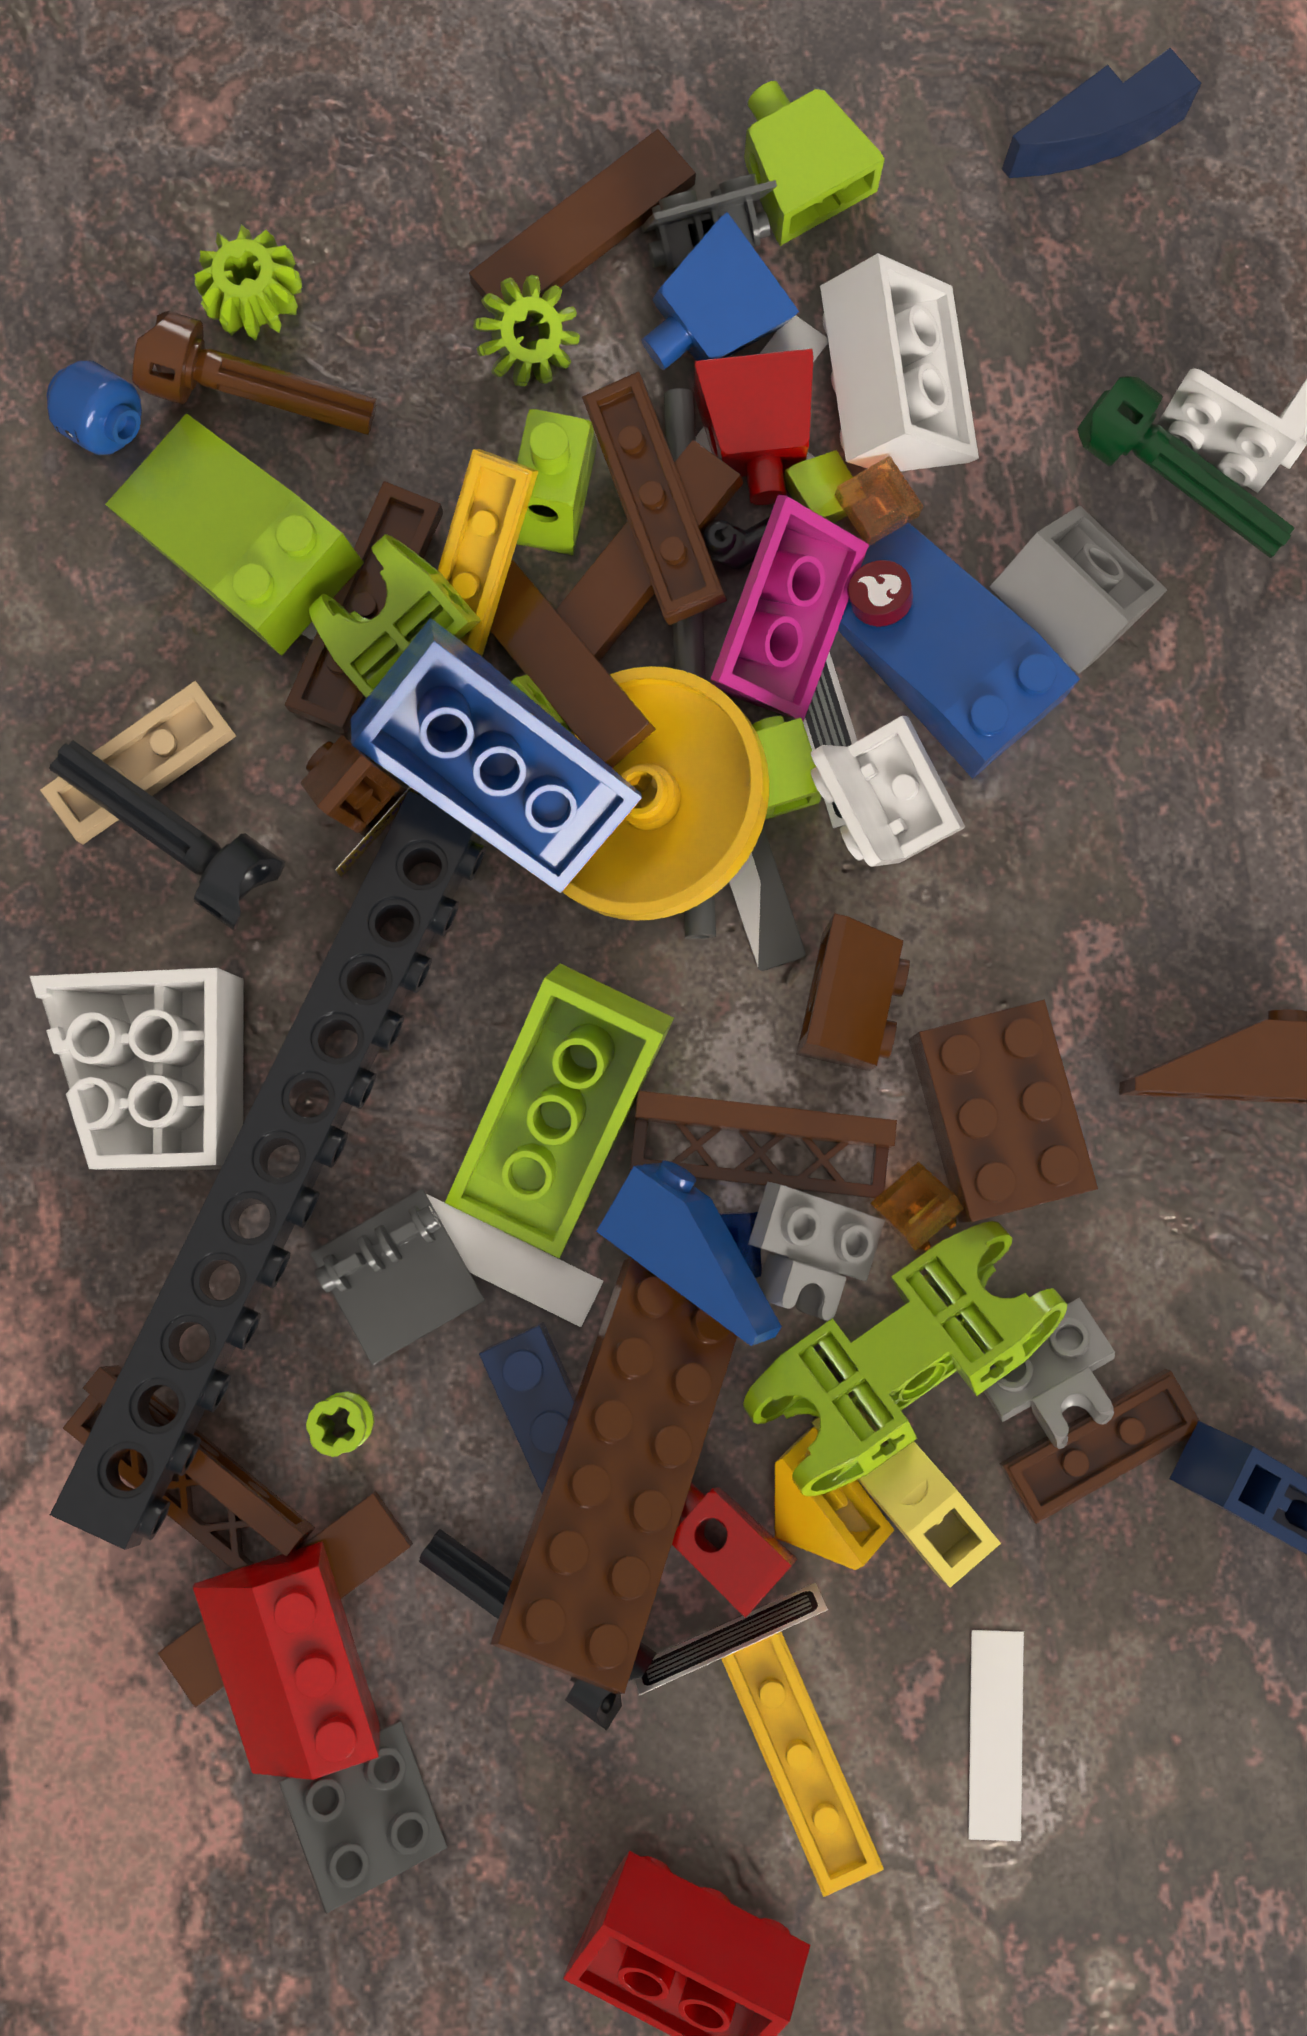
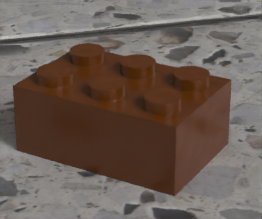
(1002, 1111)

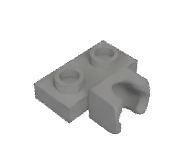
(811, 1249)
(1059, 1377)

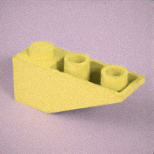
(928, 1511)

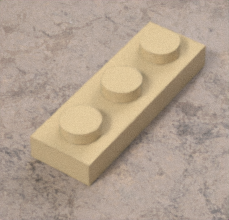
(147, 754)

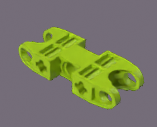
(414, 595)
(904, 1357)

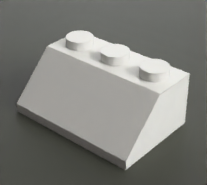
(897, 367)

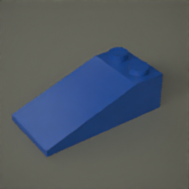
(959, 655)
(491, 757)

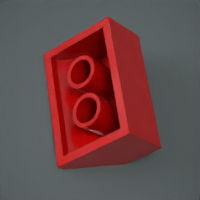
(290, 1666)
(686, 1956)

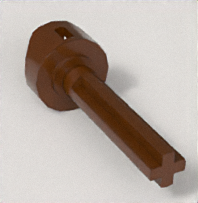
(182, 362)

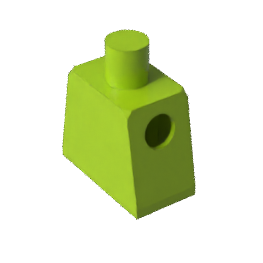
(812, 154)
(564, 456)

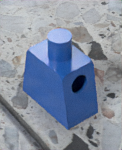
(717, 300)

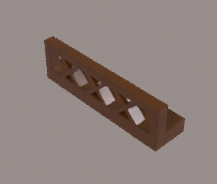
(771, 1121)
(244, 1496)

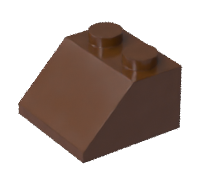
(852, 995)

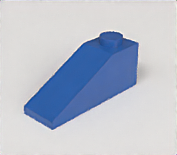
(687, 1245)

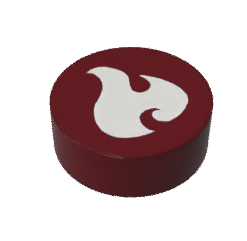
(880, 593)

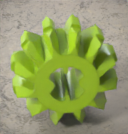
(248, 282)
(515, 310)

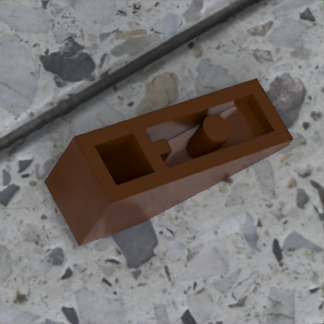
(350, 786)
(1249, 1064)

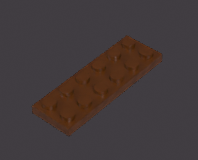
(617, 1484)

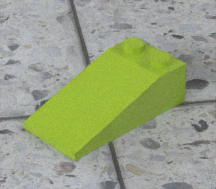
(236, 532)
(558, 1109)

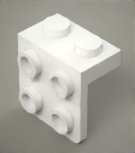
(1234, 431)
(886, 794)

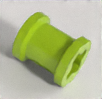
(321, 1428)

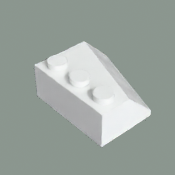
(150, 1064)

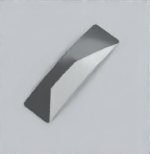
(766, 909)

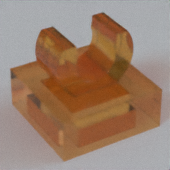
(878, 500)
(917, 1206)

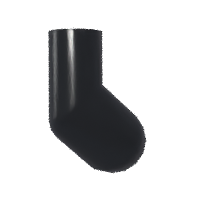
(731, 544)

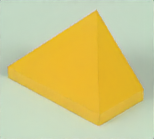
(833, 1525)

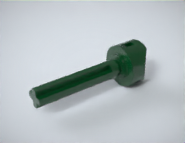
(1124, 422)

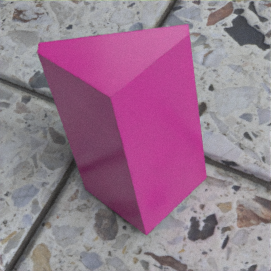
(788, 610)

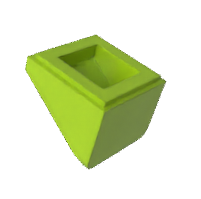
(815, 484)

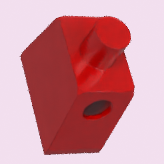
(757, 415)
(749, 1560)

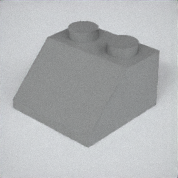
(1077, 588)

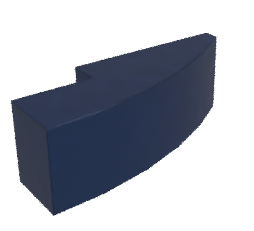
(1104, 118)

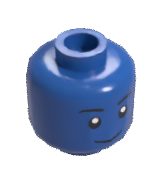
(94, 407)

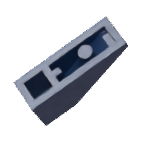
(1245, 1484)

